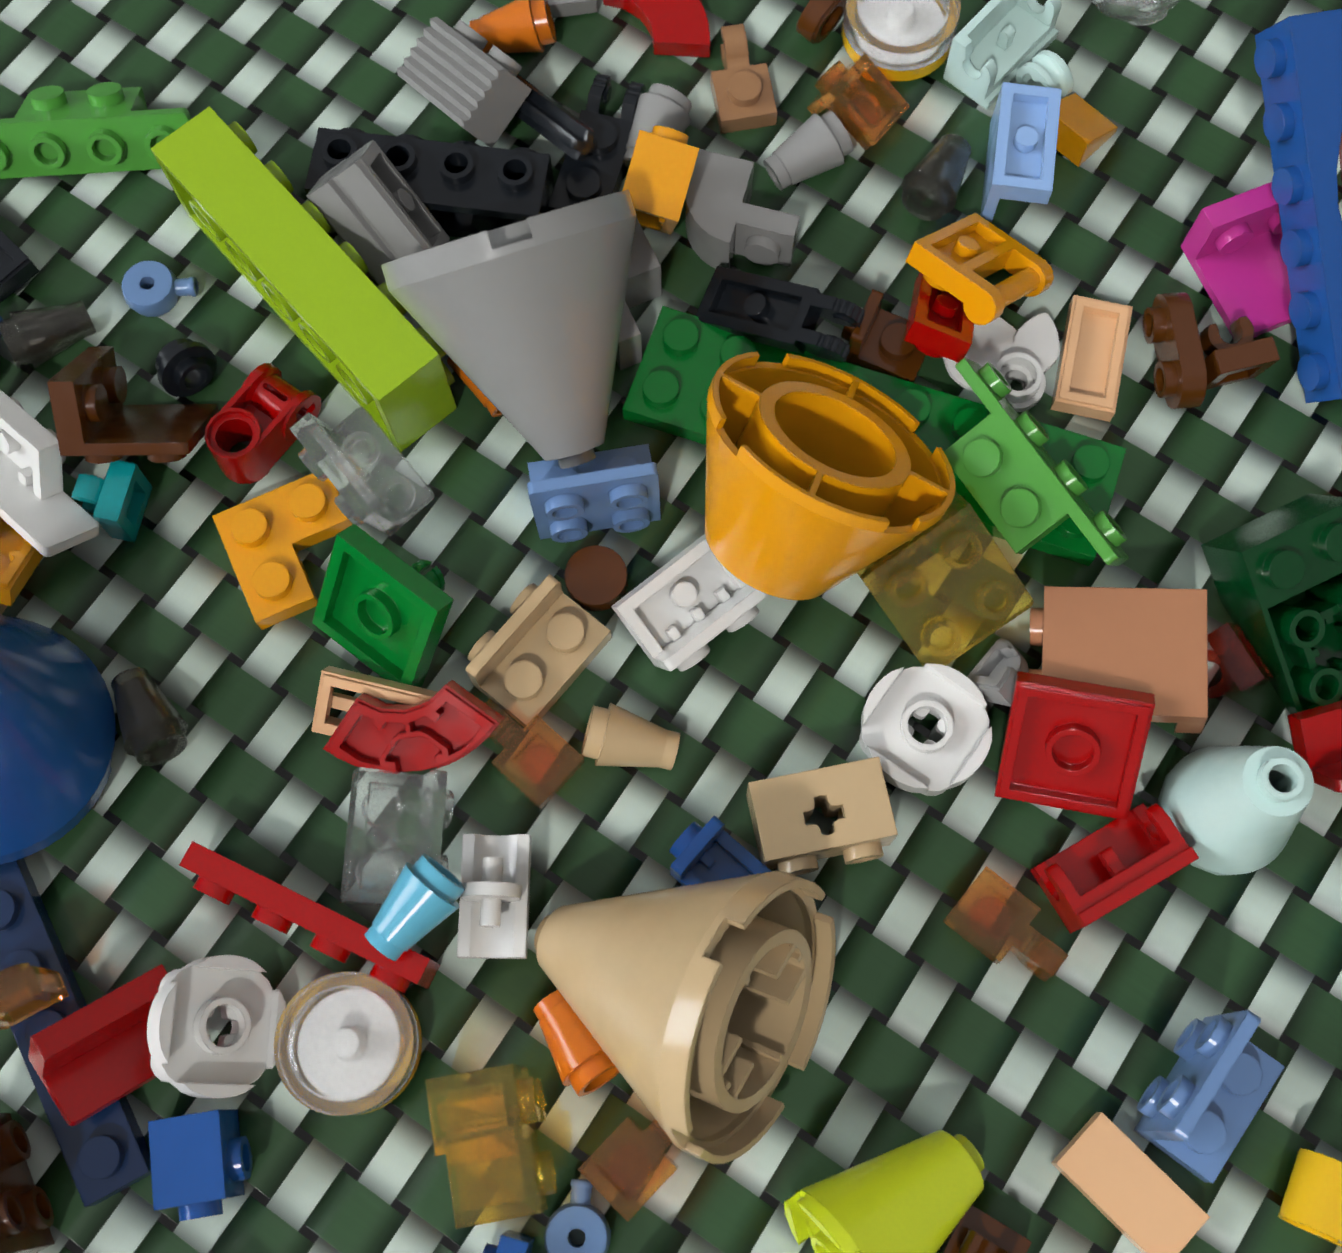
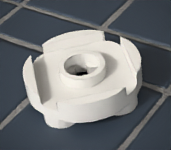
(962, 723)
(178, 1020)

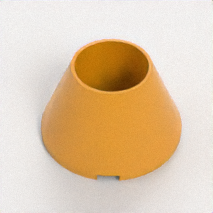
(812, 475)

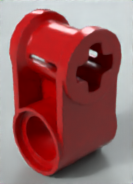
(261, 414)

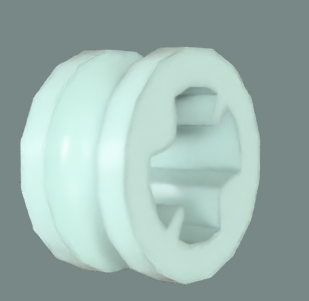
(1047, 71)

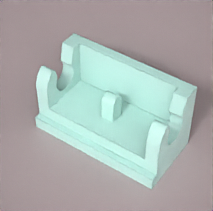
(998, 44)

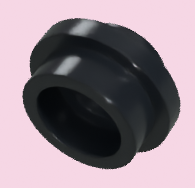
(185, 367)

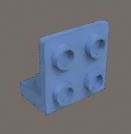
(605, 493)
(1208, 1093)

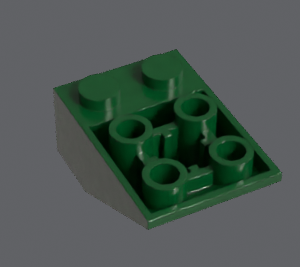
(1286, 595)

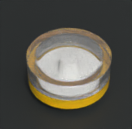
(901, 35)
(347, 1044)

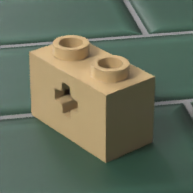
(849, 791)

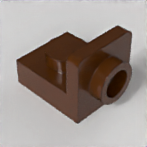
(881, 343)

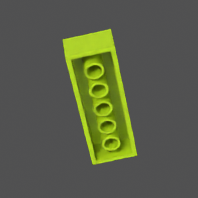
(308, 276)

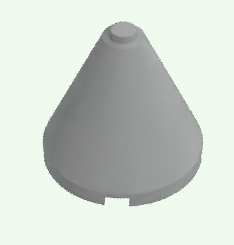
(532, 317)

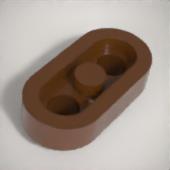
(1180, 364)

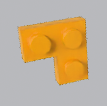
(265, 544)

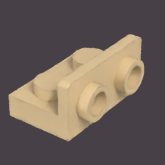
(536, 651)

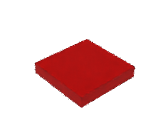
(1074, 745)

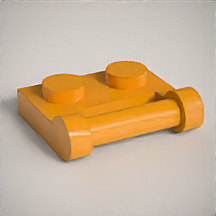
(971, 250)

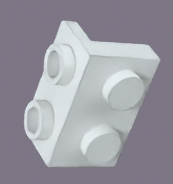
(686, 607)

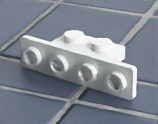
(33, 485)

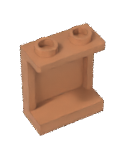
(1131, 642)

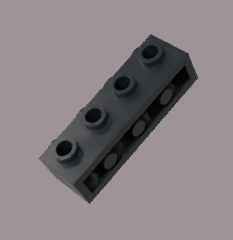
(458, 182)

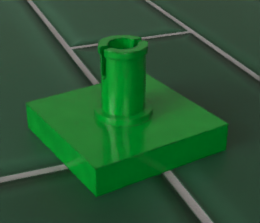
(382, 607)

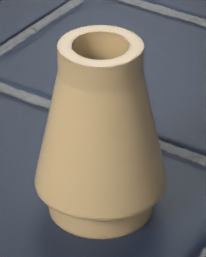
(627, 740)

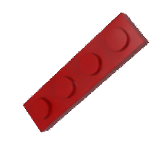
(282, 907)

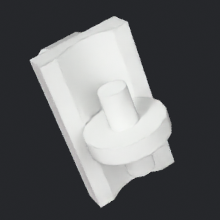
(495, 896)

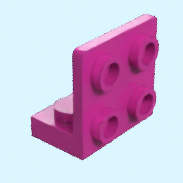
(1240, 259)

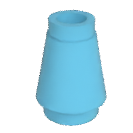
(414, 906)

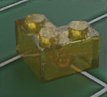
(491, 1143)

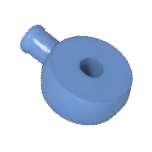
(154, 288)
(578, 1215)

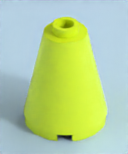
(893, 1201)

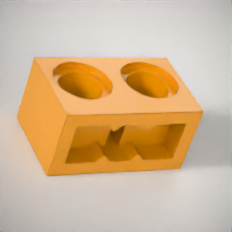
(660, 177)

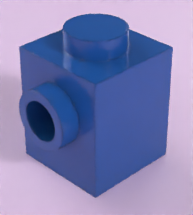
(198, 1162)

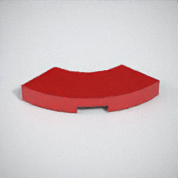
(675, 25)
(413, 735)

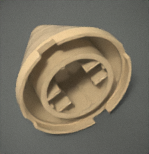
(699, 997)

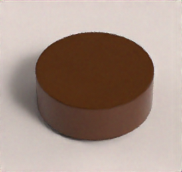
(820, 19)
(596, 578)

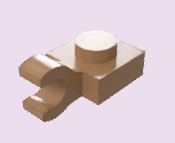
(741, 90)

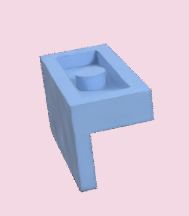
(1021, 146)

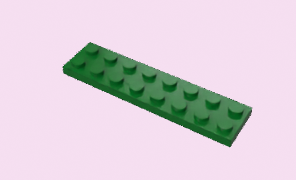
(686, 353)

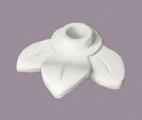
(1016, 355)

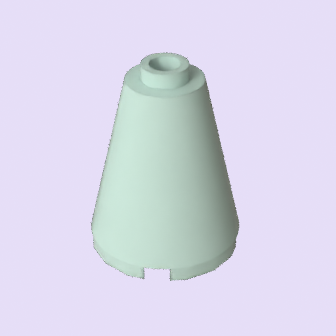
(1237, 804)

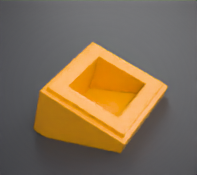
(1081, 129)

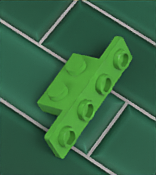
(84, 132)
(1018, 479)

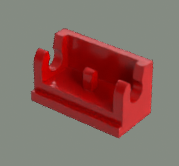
(1113, 865)

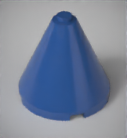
(52, 737)

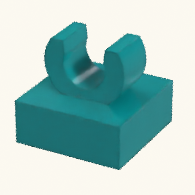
(117, 500)

